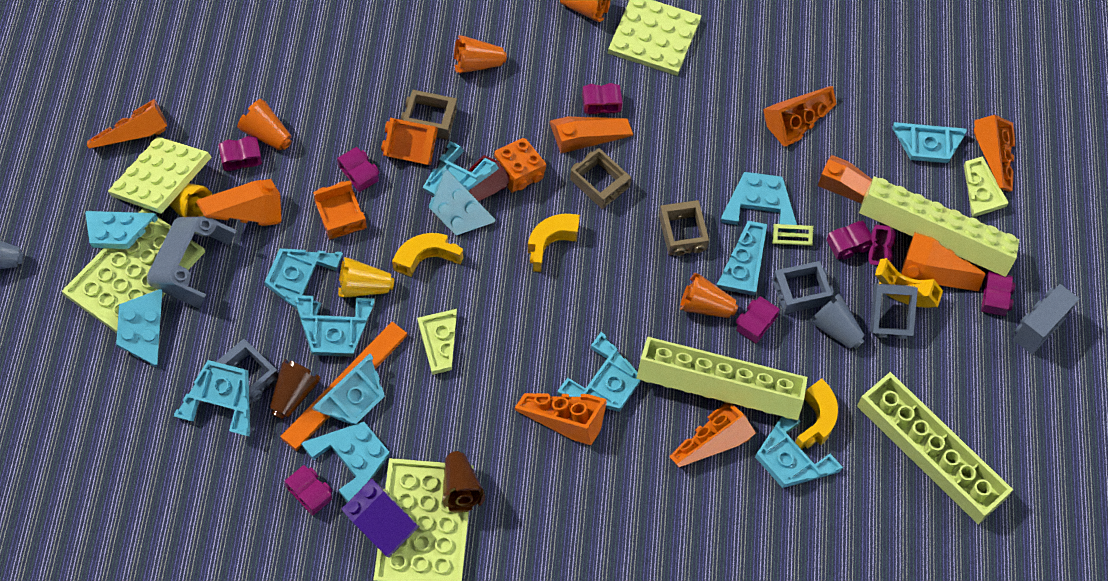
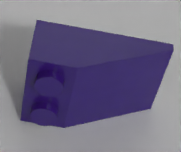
(380, 517)

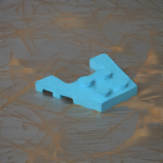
(466, 178)
(760, 193)
(293, 271)
(333, 333)
(613, 381)
(224, 387)
(357, 449)
(787, 461)

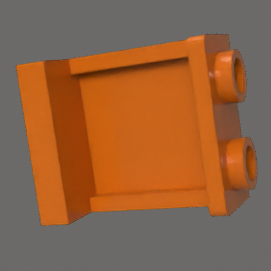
(409, 141)
(339, 210)

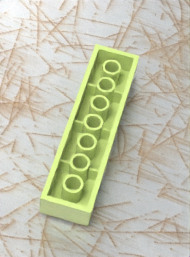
(954, 231)
(722, 378)
(934, 448)

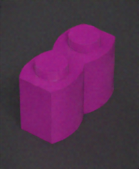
(602, 98)
(240, 153)
(358, 169)
(850, 240)
(883, 240)
(997, 294)
(758, 319)
(308, 489)

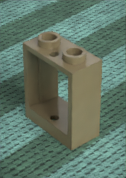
(434, 100)
(612, 191)
(682, 211)

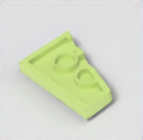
(982, 188)
(438, 339)

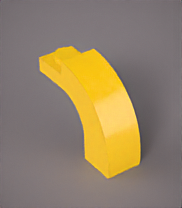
(550, 230)
(423, 247)
(928, 291)
(825, 405)

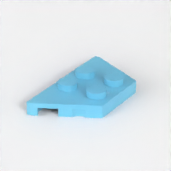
(928, 141)
(457, 206)
(116, 229)
(140, 326)
(353, 394)

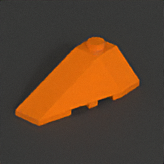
(794, 116)
(143, 123)
(583, 132)
(844, 179)
(253, 202)
(931, 260)
(571, 416)
(723, 431)

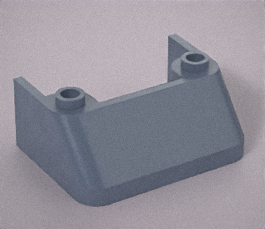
(167, 272)

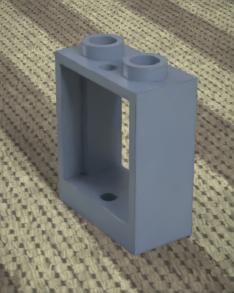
(878, 289)
(783, 292)
(239, 353)

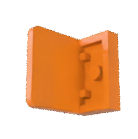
(521, 163)

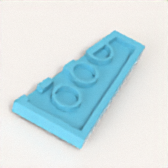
(745, 261)

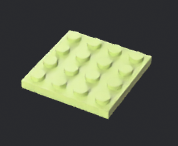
(654, 35)
(159, 174)

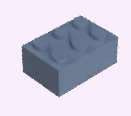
(1045, 318)

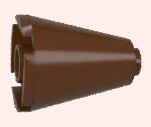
(291, 388)
(460, 484)

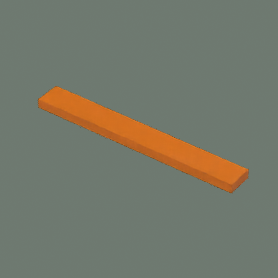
(312, 420)

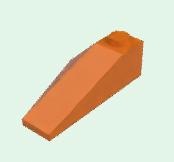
(995, 140)

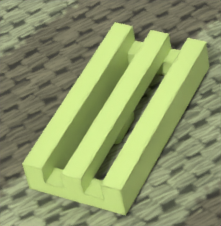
(775, 234)

